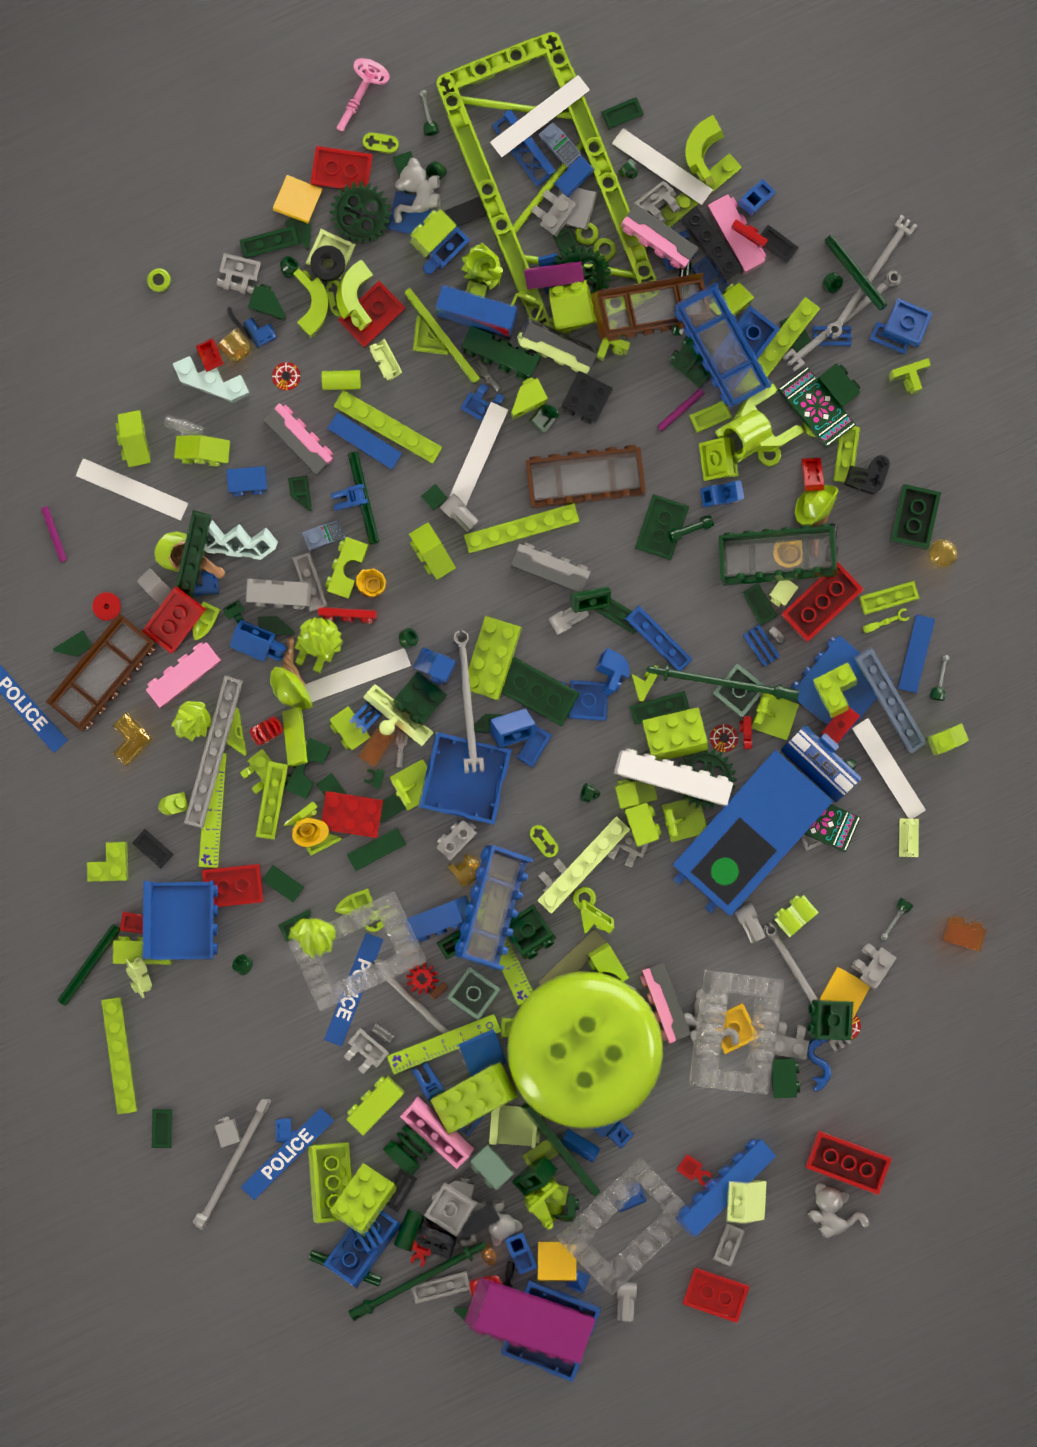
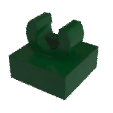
(234, 610)
(377, 778)

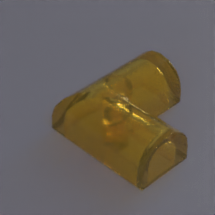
(135, 738)

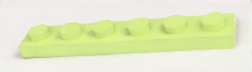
(584, 865)

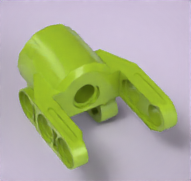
(755, 428)

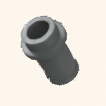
(383, 1033)

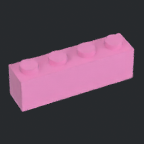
(745, 252)
(183, 675)
(429, 1126)

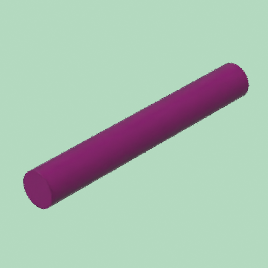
(681, 409)
(53, 533)

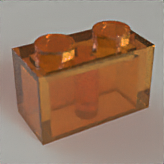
(376, 747)
(964, 934)

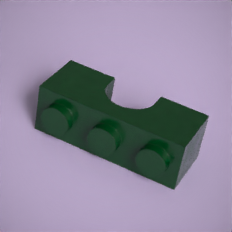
(298, 782)

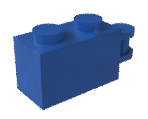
(446, 250)
(256, 642)

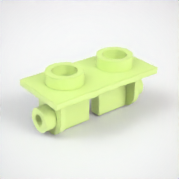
(389, 365)
(908, 837)
(135, 972)

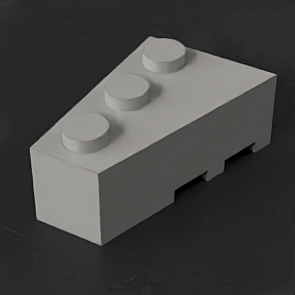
(278, 593)

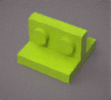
(618, 347)
(910, 372)
(717, 459)

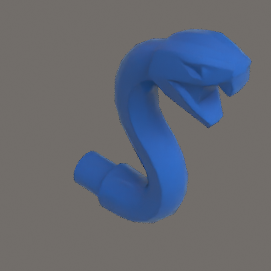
(821, 1082)

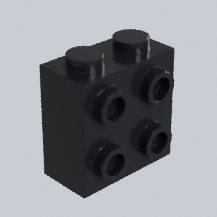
(586, 398)

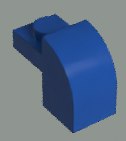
(756, 197)
(722, 494)
(615, 667)
(521, 1253)

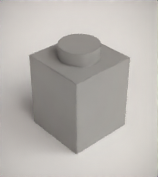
(227, 1131)

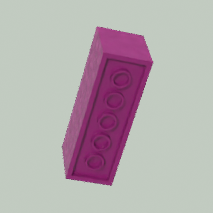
(529, 1321)

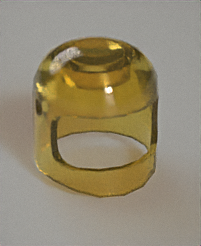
(235, 346)
(942, 553)
(466, 870)

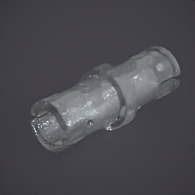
(183, 426)

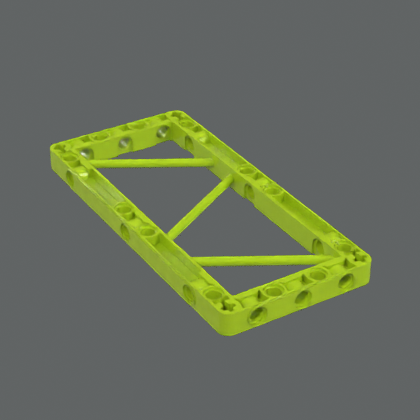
(482, 176)

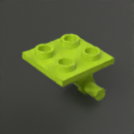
(775, 716)
(410, 783)
(683, 820)
(536, 1203)

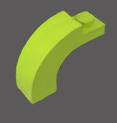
(699, 140)
(347, 295)
(318, 312)

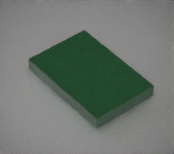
(660, 518)

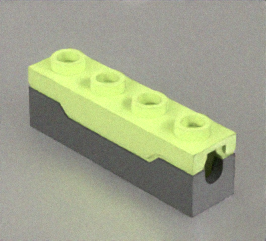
(556, 345)

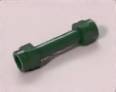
(676, 534)

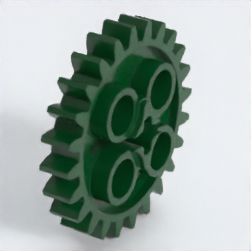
(365, 195)
(587, 256)
(716, 762)

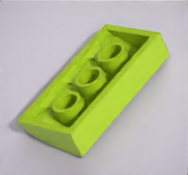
(328, 1177)

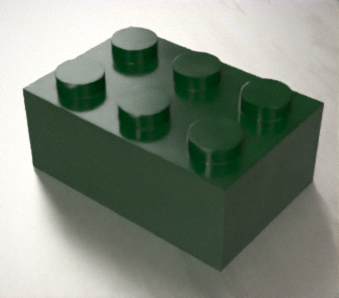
(915, 517)

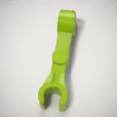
(871, 627)

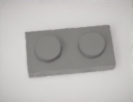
(728, 1244)

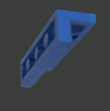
(532, 149)

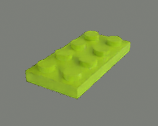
(492, 657)

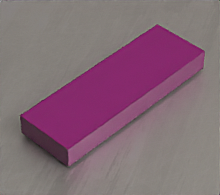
(554, 275)

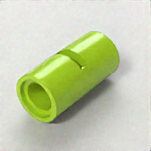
(341, 380)

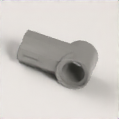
(456, 509)
(565, 619)
(748, 919)
(626, 1295)

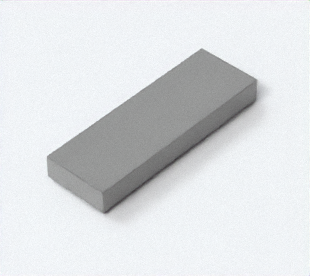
(307, 573)
(441, 1287)

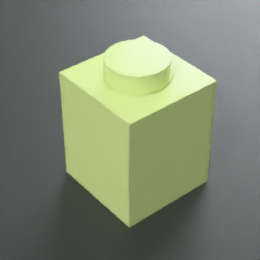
(782, 592)

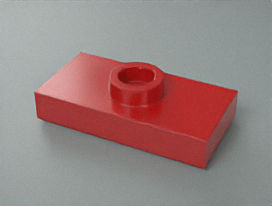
(749, 233)
(209, 355)
(812, 474)
(840, 725)
(132, 922)

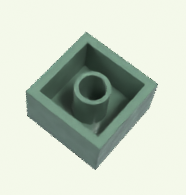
(738, 699)
(473, 993)
(491, 1166)

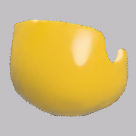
(371, 582)

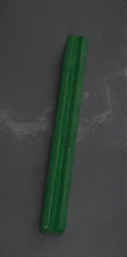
(855, 272)
(366, 508)
(89, 964)

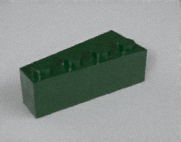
(500, 353)

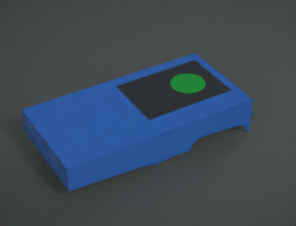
(751, 833)

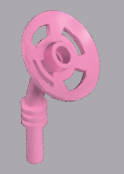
(368, 77)

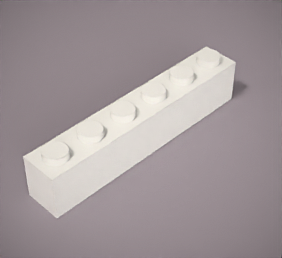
(673, 778)

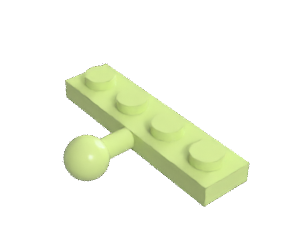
(385, 705)

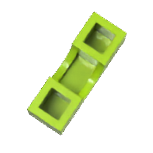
(351, 551)

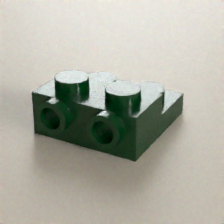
(689, 363)
(419, 698)
(530, 933)
(830, 1020)

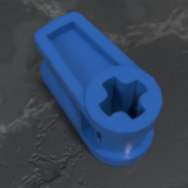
(355, 497)
(434, 1081)

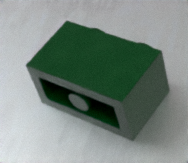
(839, 384)
(784, 1078)

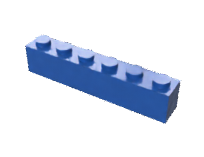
(714, 1197)

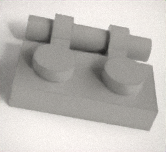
(241, 268)

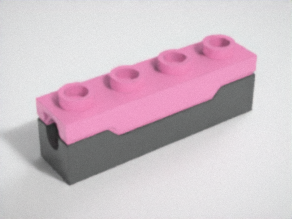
(659, 237)
(298, 439)
(665, 1003)

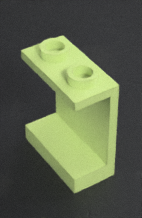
(512, 1127)
(746, 1201)

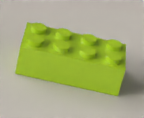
(474, 1098)

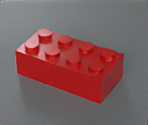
(821, 603)
(848, 1162)

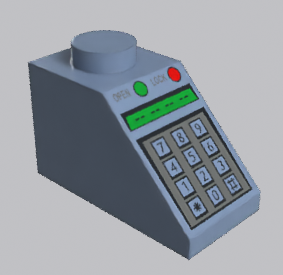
(559, 145)
(323, 535)

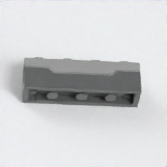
(549, 568)

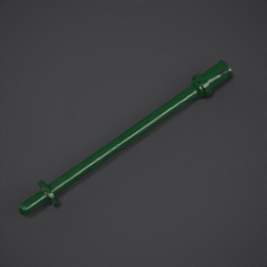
(777, 691)
(368, 1306)

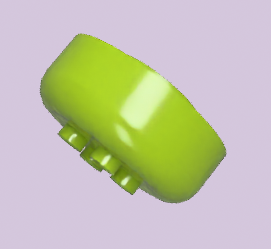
(585, 1049)

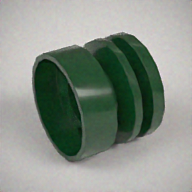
(407, 1151)

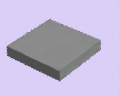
(582, 214)
(450, 1209)

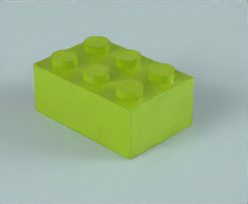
(434, 231)
(675, 734)
(374, 1104)
(363, 1199)

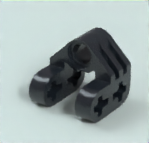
(861, 478)
(439, 1242)

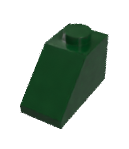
(265, 302)
(535, 1175)

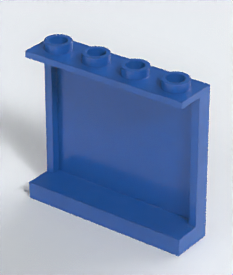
(837, 654)
(179, 920)

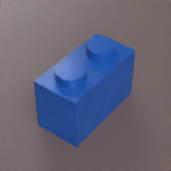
(247, 480)
(512, 728)

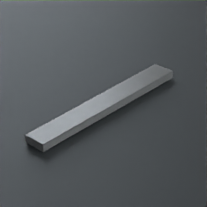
(213, 752)

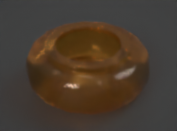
(488, 1255)

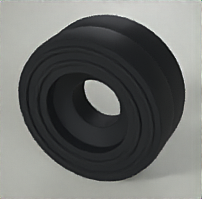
(327, 252)

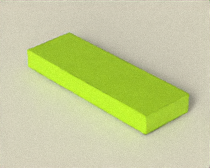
(846, 454)
(889, 597)
(294, 736)

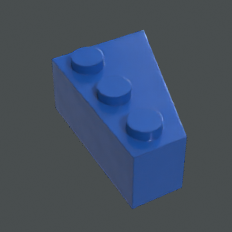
(435, 665)
(439, 918)

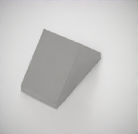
(154, 586)

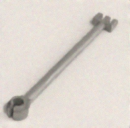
(902, 229)
(797, 357)
(473, 760)
(797, 973)
(416, 1004)
(202, 1219)

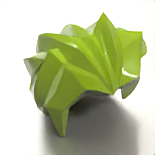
(482, 266)
(320, 637)
(191, 720)
(313, 936)

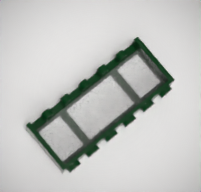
(778, 555)

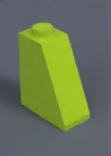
(947, 739)

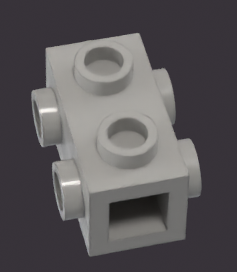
(461, 834)

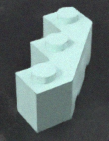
(210, 381)
(239, 543)

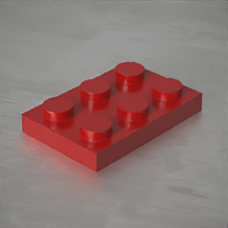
(340, 168)
(380, 307)
(348, 615)
(173, 620)
(352, 814)
(236, 884)
(715, 1294)

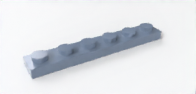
(890, 700)

